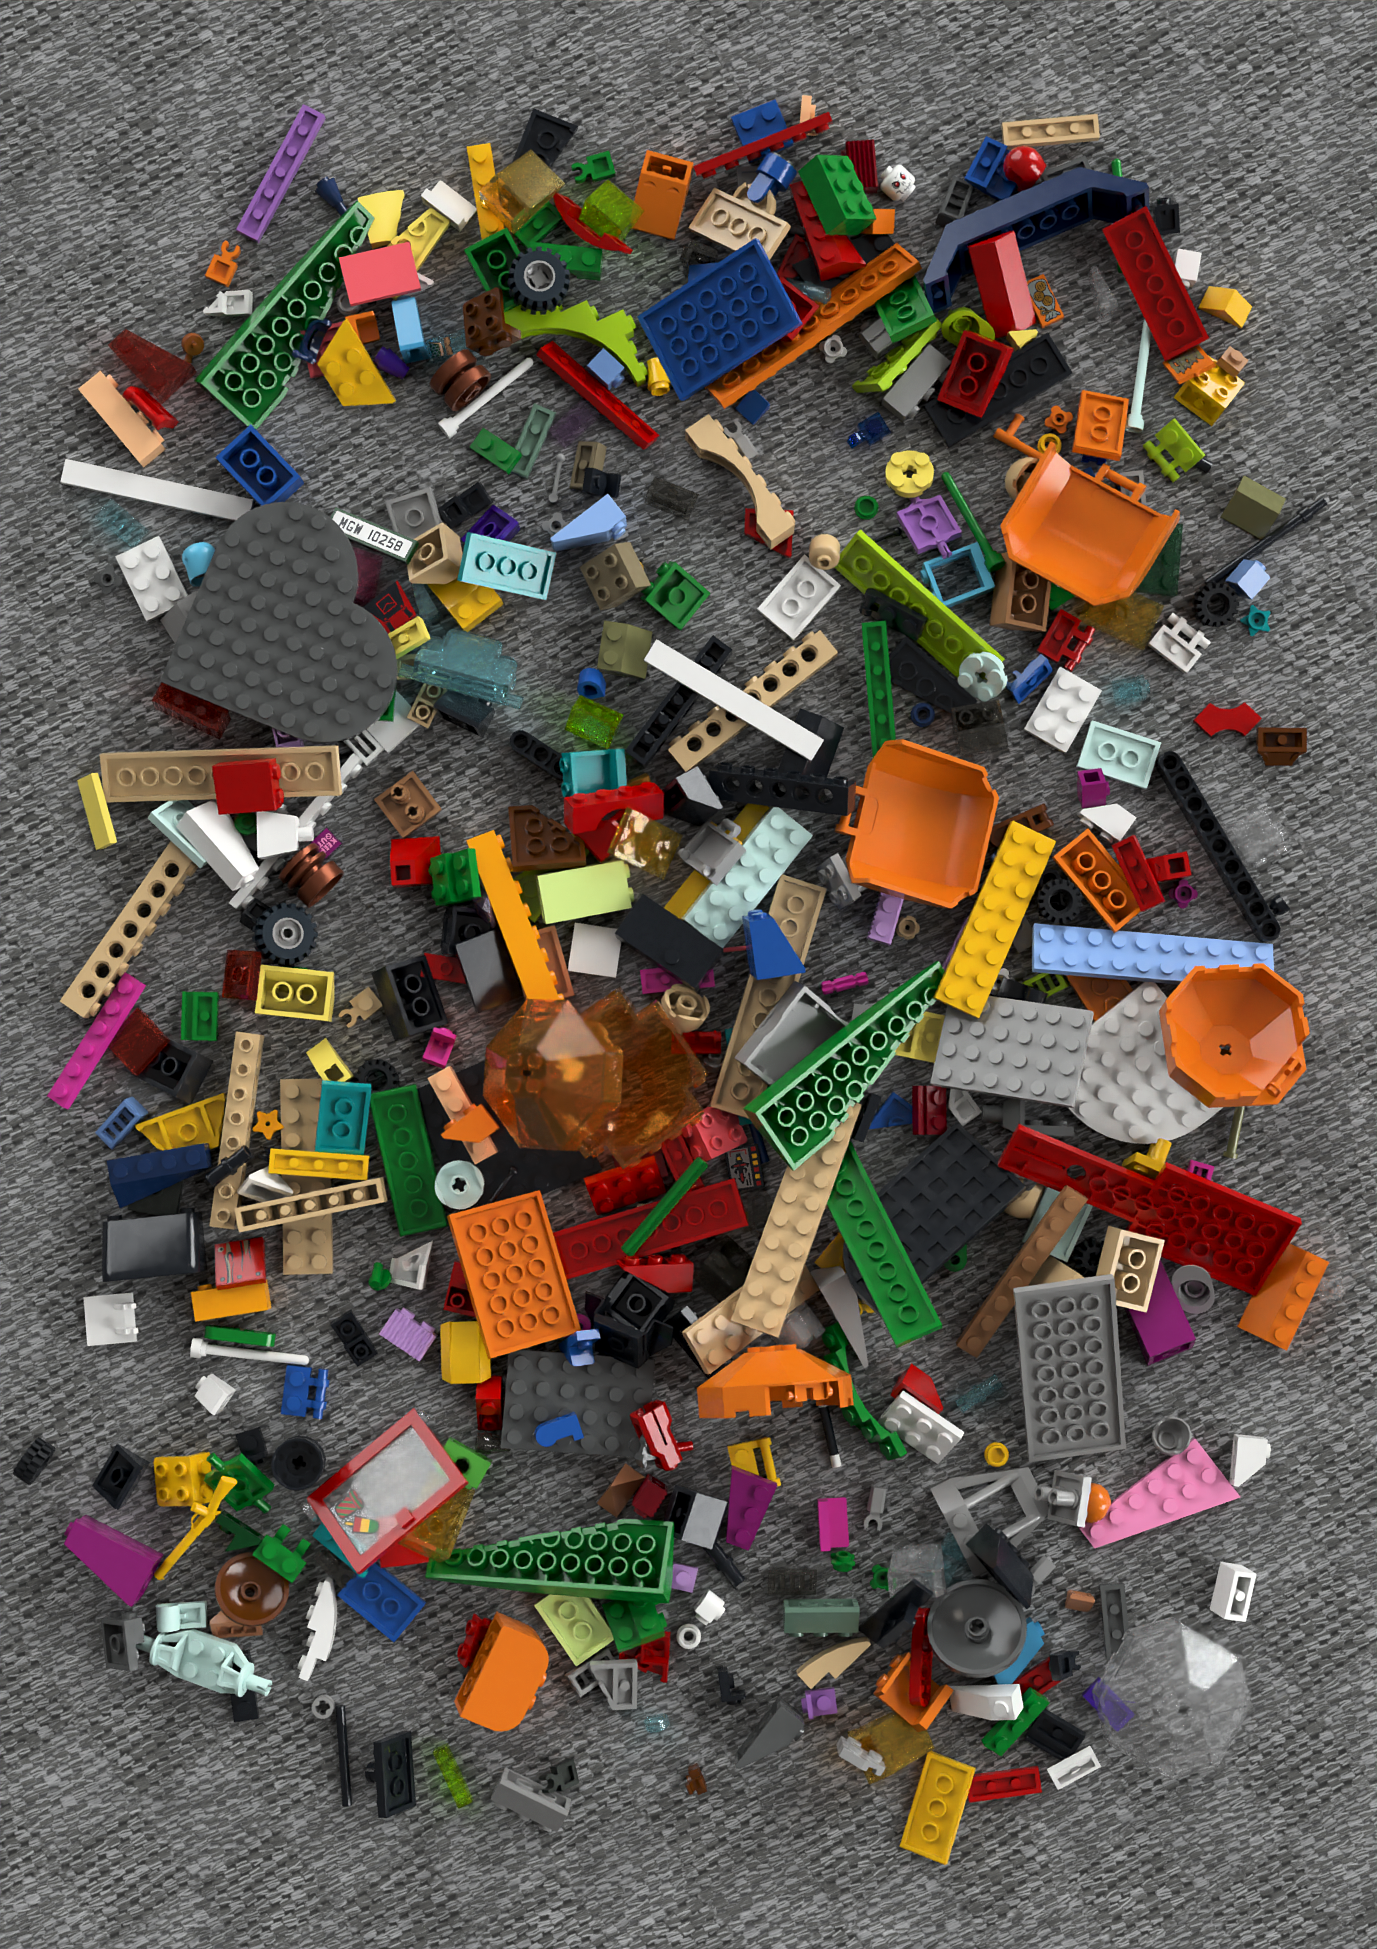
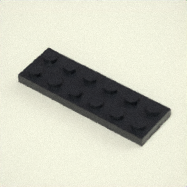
(1027, 375)

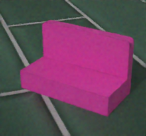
(832, 1523)

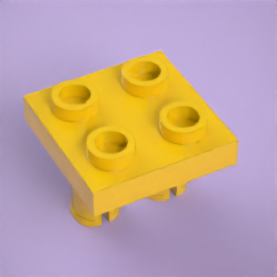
(1149, 1164)

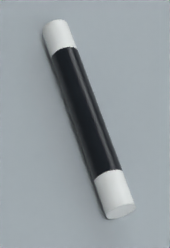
(830, 1436)

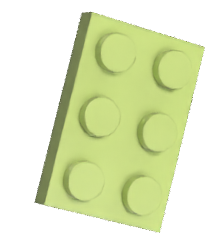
(575, 1625)

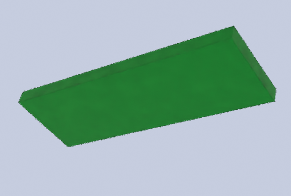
(407, 1159)

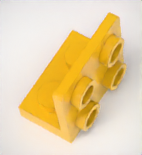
(1209, 393)

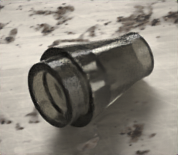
(488, 1443)

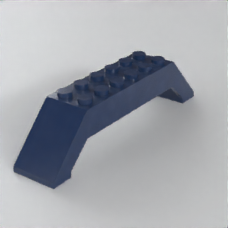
(1034, 217)

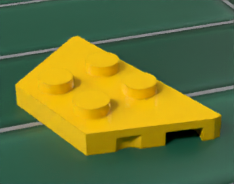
(353, 371)
(188, 1125)

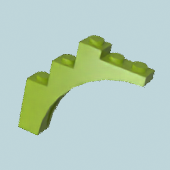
(581, 322)

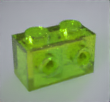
(593, 722)

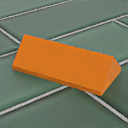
(1098, 879)

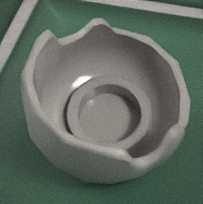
(1171, 1436)

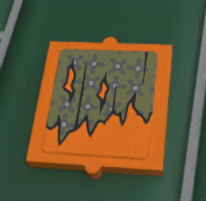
(1189, 364)

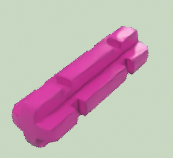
(844, 983)

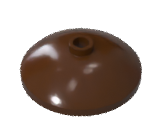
(249, 1573)

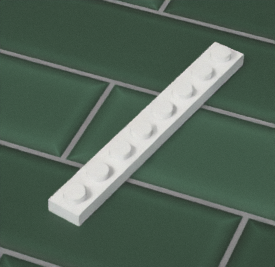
(320, 805)

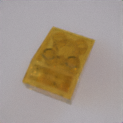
(520, 190)
(894, 1741)

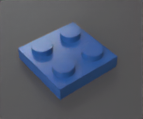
(760, 123)

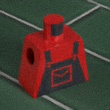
(391, 608)

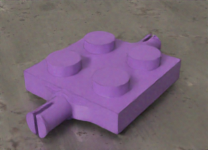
(929, 525)

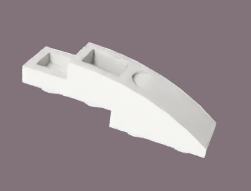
(322, 1620)

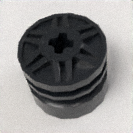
(285, 1469)

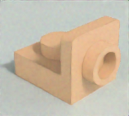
(807, 111)

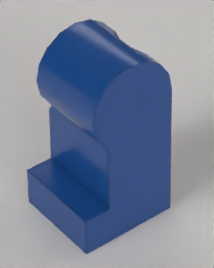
(558, 1428)

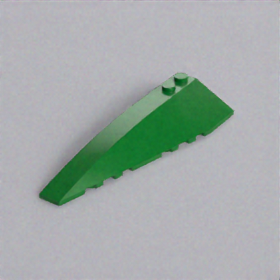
(258, 358)
(812, 1098)
(601, 1561)

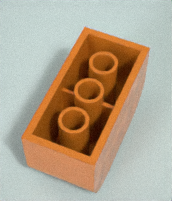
(503, 1675)

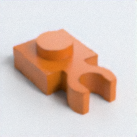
(222, 267)

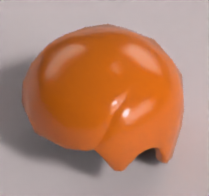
(1098, 1503)

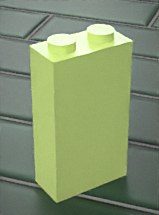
(584, 891)

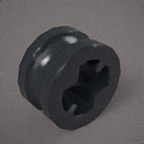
(265, 1154)

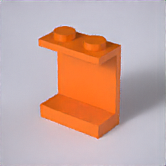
(894, 1692)

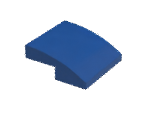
(988, 173)

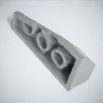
(844, 1305)

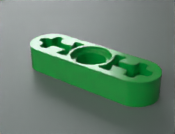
(235, 1335)

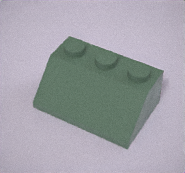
(820, 1617)

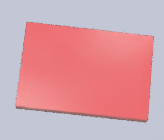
(380, 274)

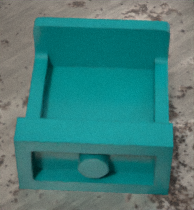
(592, 771)

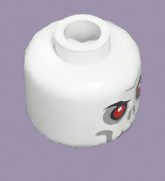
(897, 183)

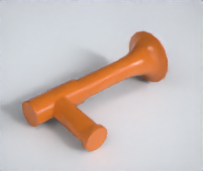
(1007, 438)

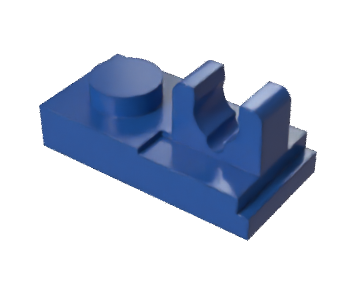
(1031, 677)

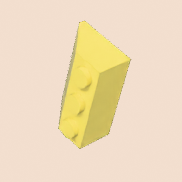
(295, 993)

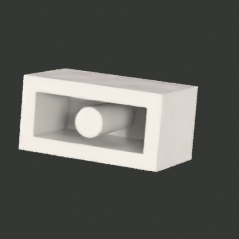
(1233, 1591)

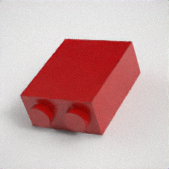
(247, 786)

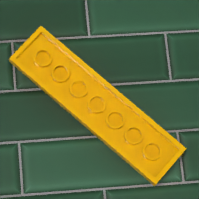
(994, 919)

